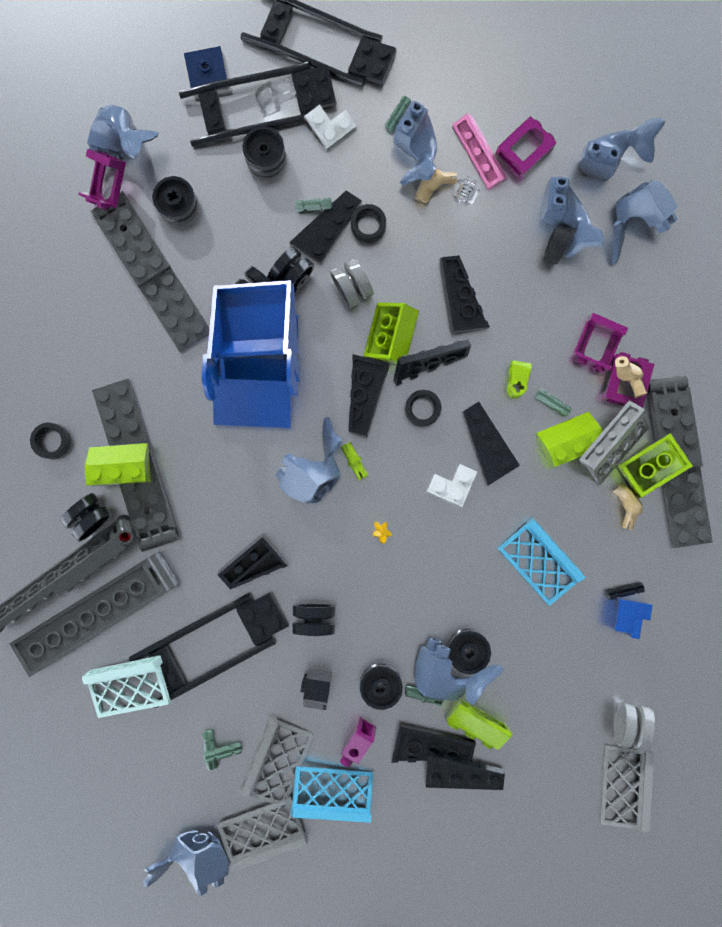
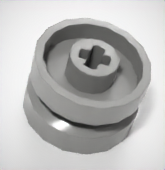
(352, 282)
(634, 726)

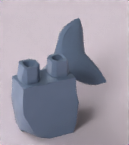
(114, 133)
(418, 140)
(603, 155)
(648, 201)
(563, 208)
(308, 479)
(435, 680)
(200, 858)

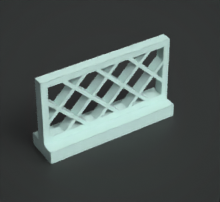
(127, 670)

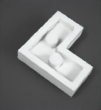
(329, 130)
(455, 490)

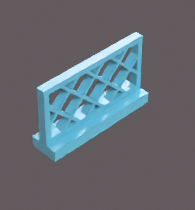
(556, 553)
(336, 812)

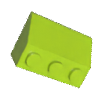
(391, 332)
(569, 439)
(117, 465)
(478, 724)

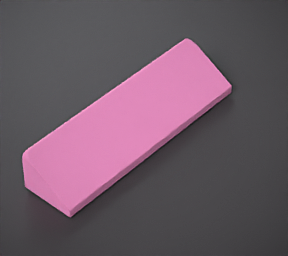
(479, 151)

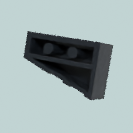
(252, 562)
(316, 689)

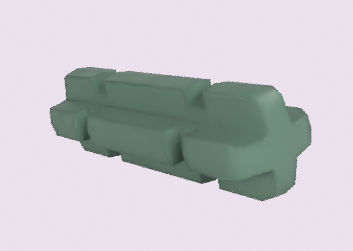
(398, 113)
(313, 204)
(553, 402)
(209, 744)
(222, 753)

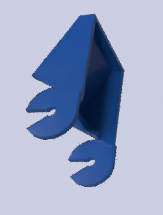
(252, 322)
(253, 392)

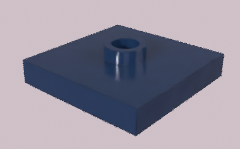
(205, 66)

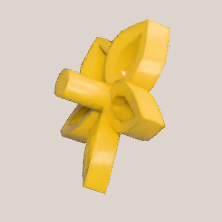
(381, 532)

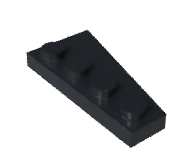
(323, 232)
(462, 305)
(429, 360)
(367, 384)
(489, 445)
(414, 743)
(456, 774)

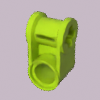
(518, 375)

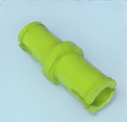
(354, 461)

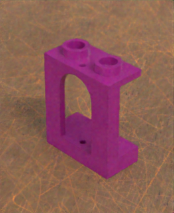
(518, 166)
(95, 195)
(617, 332)
(611, 394)

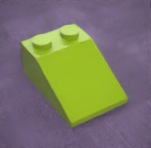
(654, 466)

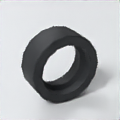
(373, 209)
(557, 244)
(437, 408)
(35, 438)

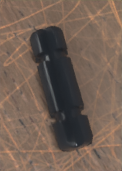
(625, 590)

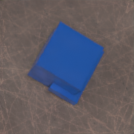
(630, 616)

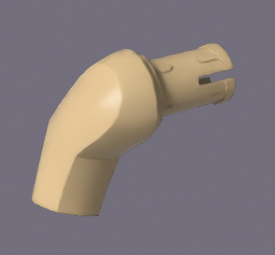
(427, 187)
(632, 373)
(631, 504)

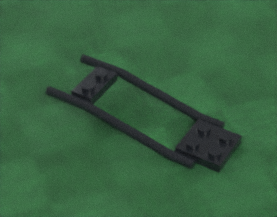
(369, 62)
(311, 86)
(259, 616)

